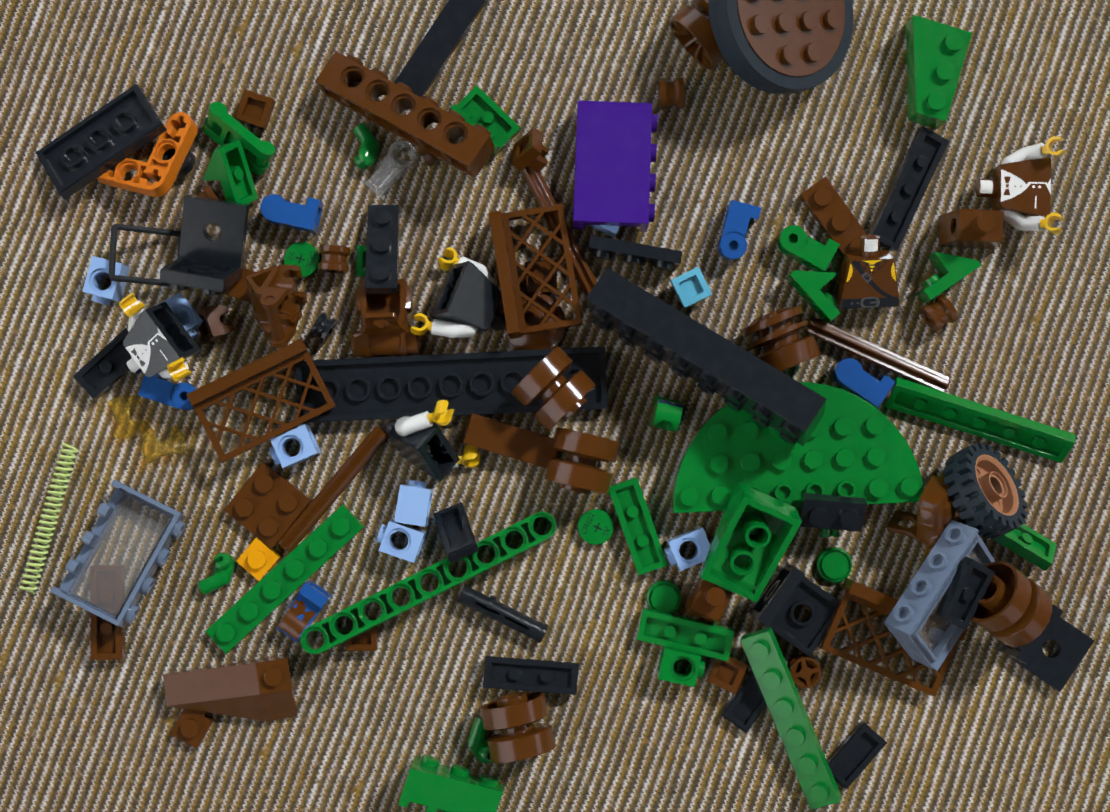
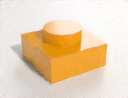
(258, 559)

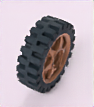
(985, 490)

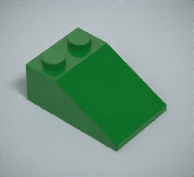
(750, 542)

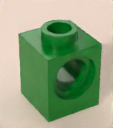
(667, 673)

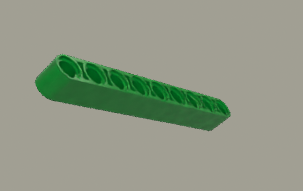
(413, 584)

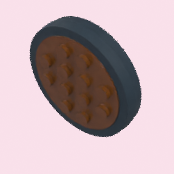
(782, 42)

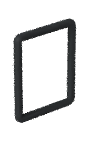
(112, 257)

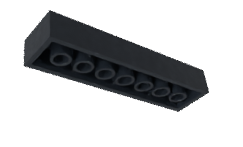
(706, 358)

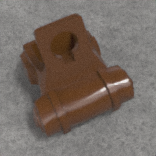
(385, 323)
(933, 515)

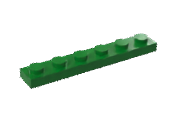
(980, 420)
(285, 579)
(791, 718)

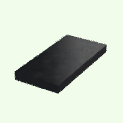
(100, 141)

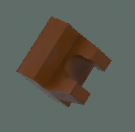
(530, 151)
(211, 327)

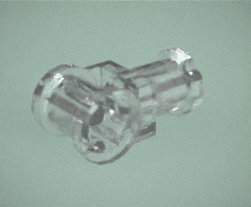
(392, 169)

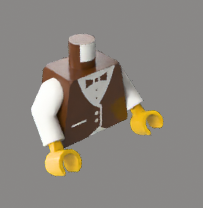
(1024, 188)

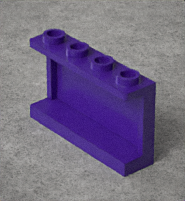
(614, 164)

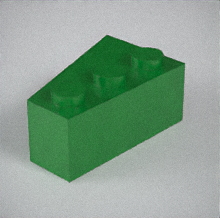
(933, 68)
(449, 788)

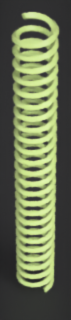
(52, 518)

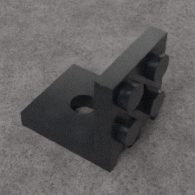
(203, 260)
(778, 604)
(1054, 669)

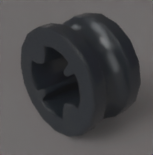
(323, 328)

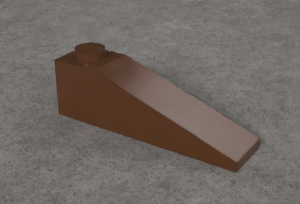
(244, 689)

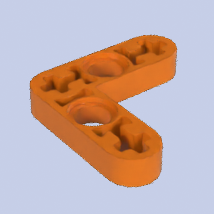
(155, 166)

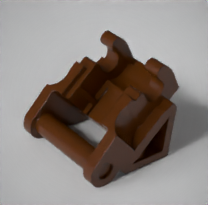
(275, 301)

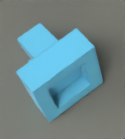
(691, 287)

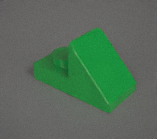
(232, 170)
(951, 269)
(809, 285)

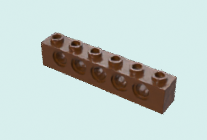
(466, 156)

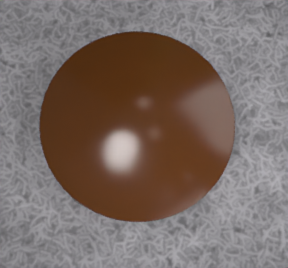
(540, 340)

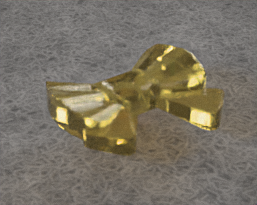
(124, 426)
(153, 449)

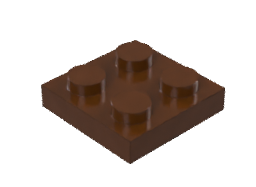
(268, 504)

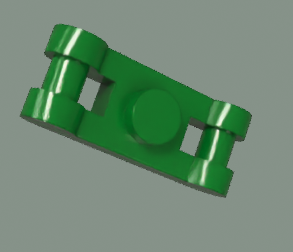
(225, 129)

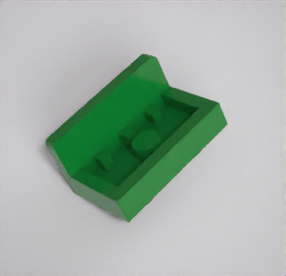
(482, 110)

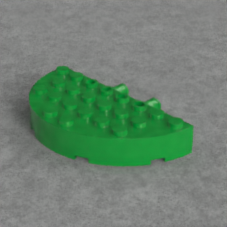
(847, 455)

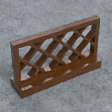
(508, 273)
(248, 376)
(881, 604)

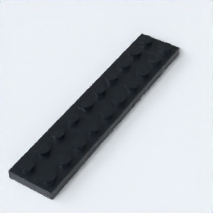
(414, 384)

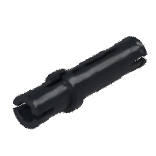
(502, 613)

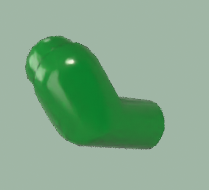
(369, 147)
(221, 576)
(478, 741)

